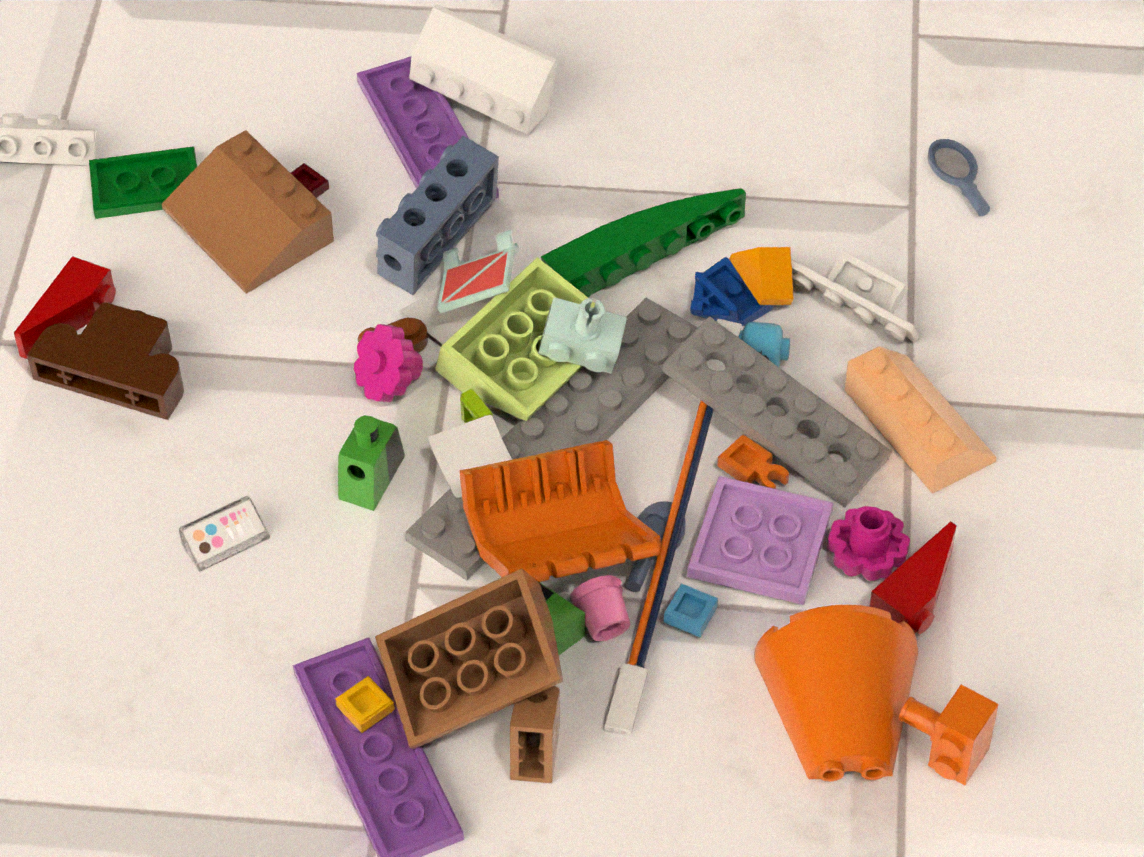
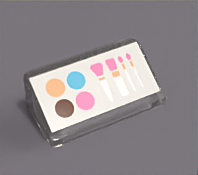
(223, 533)

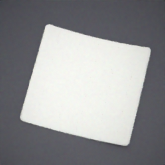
(441, 325)
(467, 447)

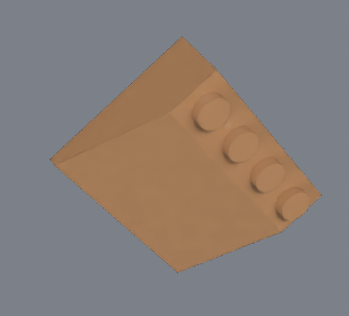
(249, 212)
(471, 657)

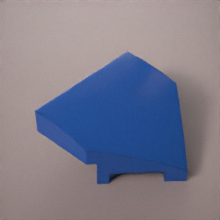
(725, 296)

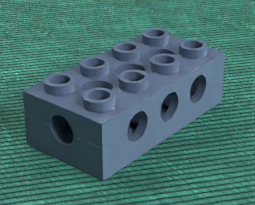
(436, 214)

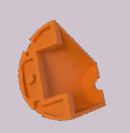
(840, 687)

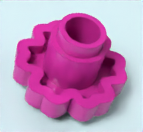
(386, 363)
(868, 543)

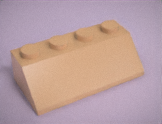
(915, 418)

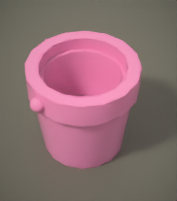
(603, 607)

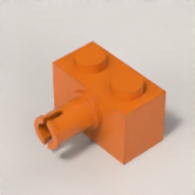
(958, 734)

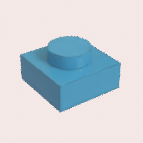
(690, 610)

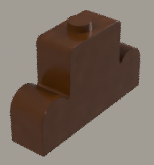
(115, 359)

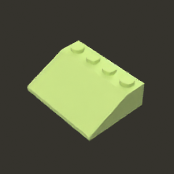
(502, 342)

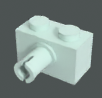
(582, 334)

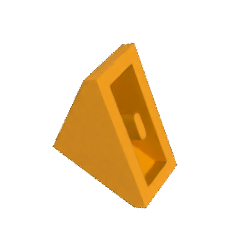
(766, 273)

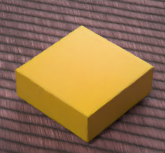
(365, 704)

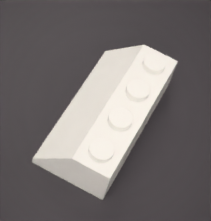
(483, 69)

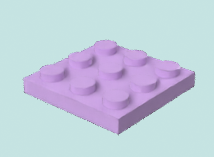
(760, 540)

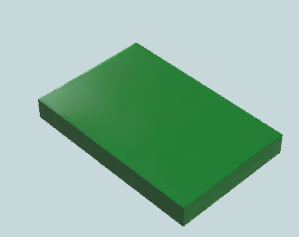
(138, 180)

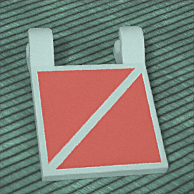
(477, 278)

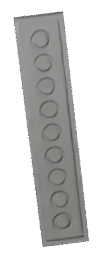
(578, 414)

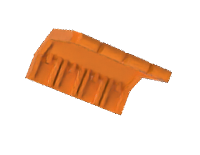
(553, 514)

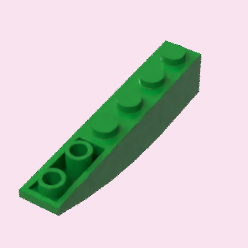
(643, 238)

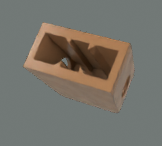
(538, 715)

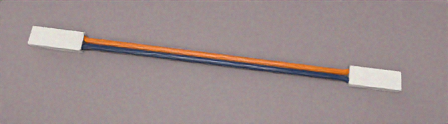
(632, 677)

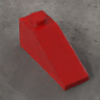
(68, 300)
(916, 584)

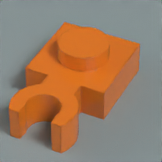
(751, 462)

